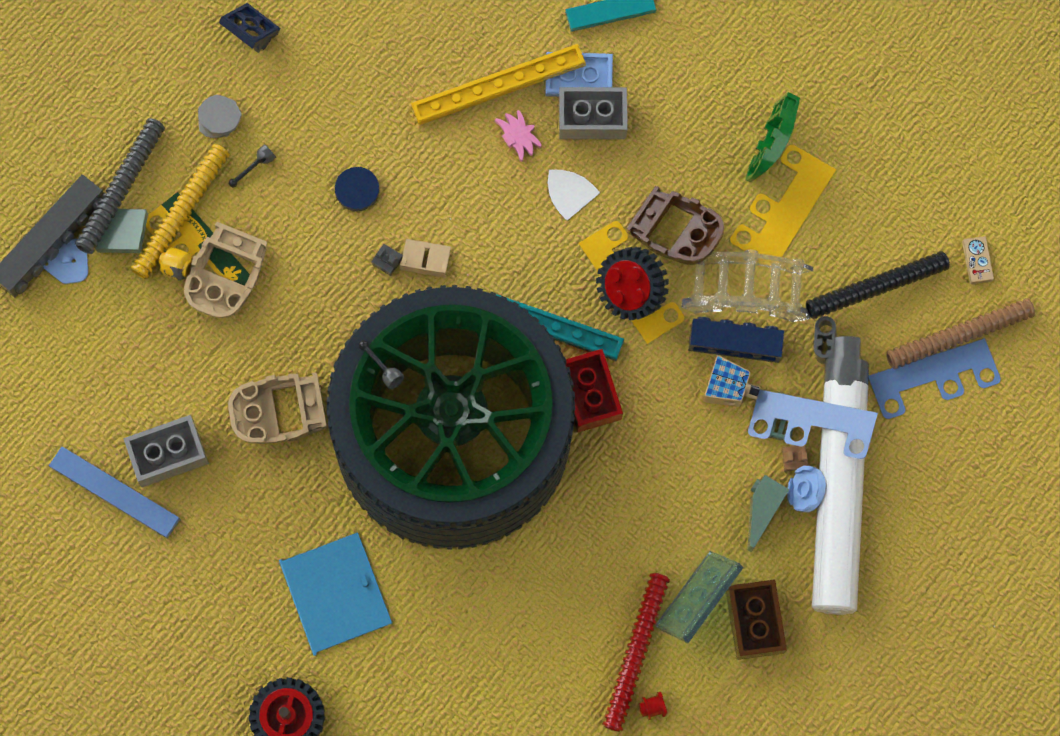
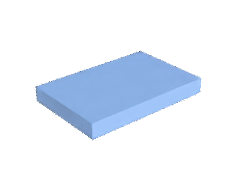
(595, 74)

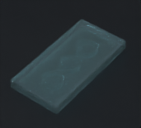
(699, 596)

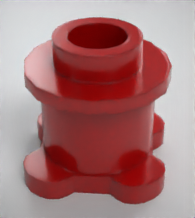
(653, 706)

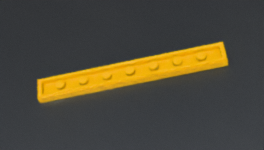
(498, 84)

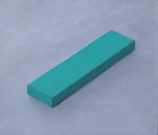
(607, 12)

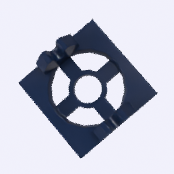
(248, 13)

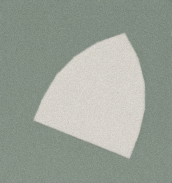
(569, 192)

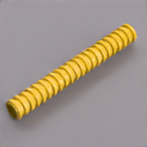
(179, 212)

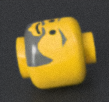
(175, 263)

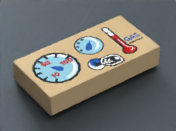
(977, 260)

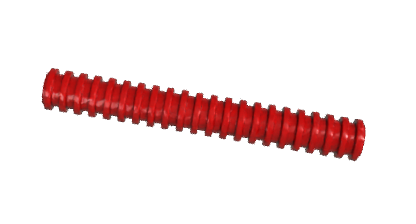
(636, 652)

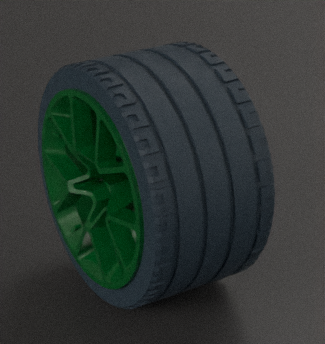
(452, 413)

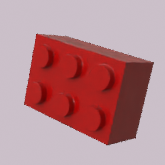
(594, 391)

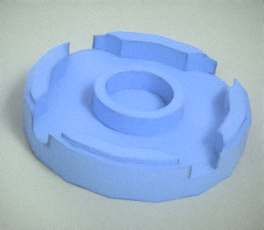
(806, 489)

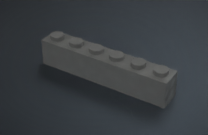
(48, 235)

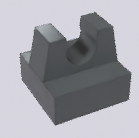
(387, 259)

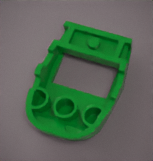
(779, 131)

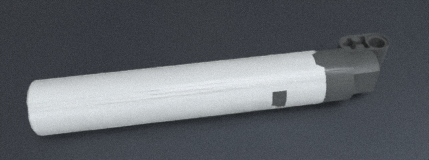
(841, 507)

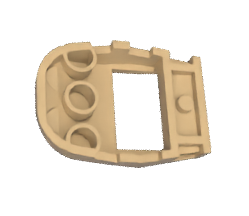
(217, 294)
(254, 411)

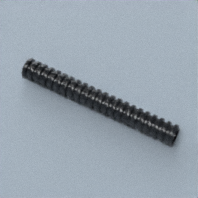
(876, 285)

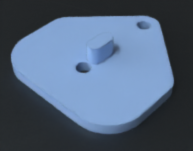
(62, 266)

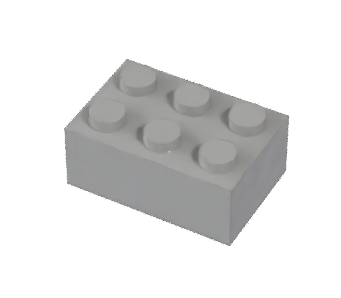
(593, 113)
(165, 451)

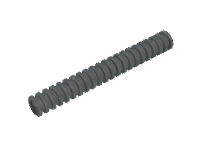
(120, 185)

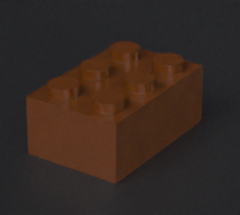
(756, 619)

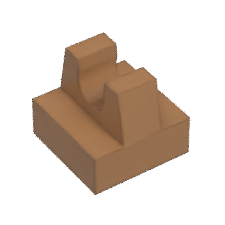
(794, 457)

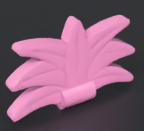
(518, 134)

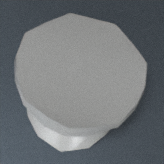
(218, 116)

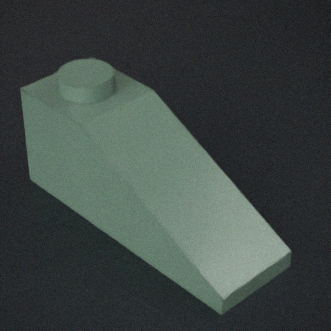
(763, 505)

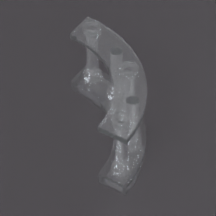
(747, 302)

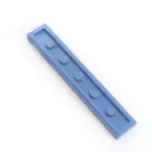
(114, 492)

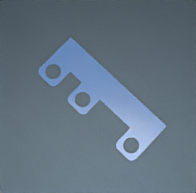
(937, 367)
(807, 412)

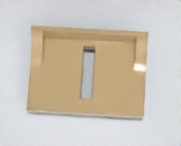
(414, 255)

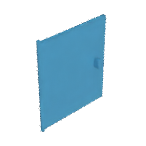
(333, 594)

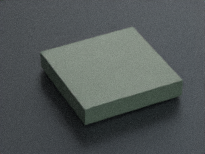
(125, 232)

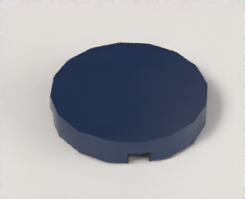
(357, 189)

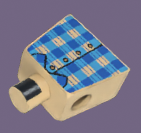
(729, 384)

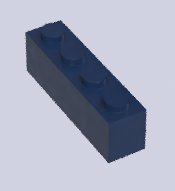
(736, 340)

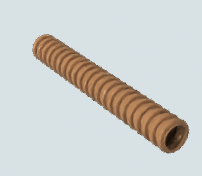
(960, 333)

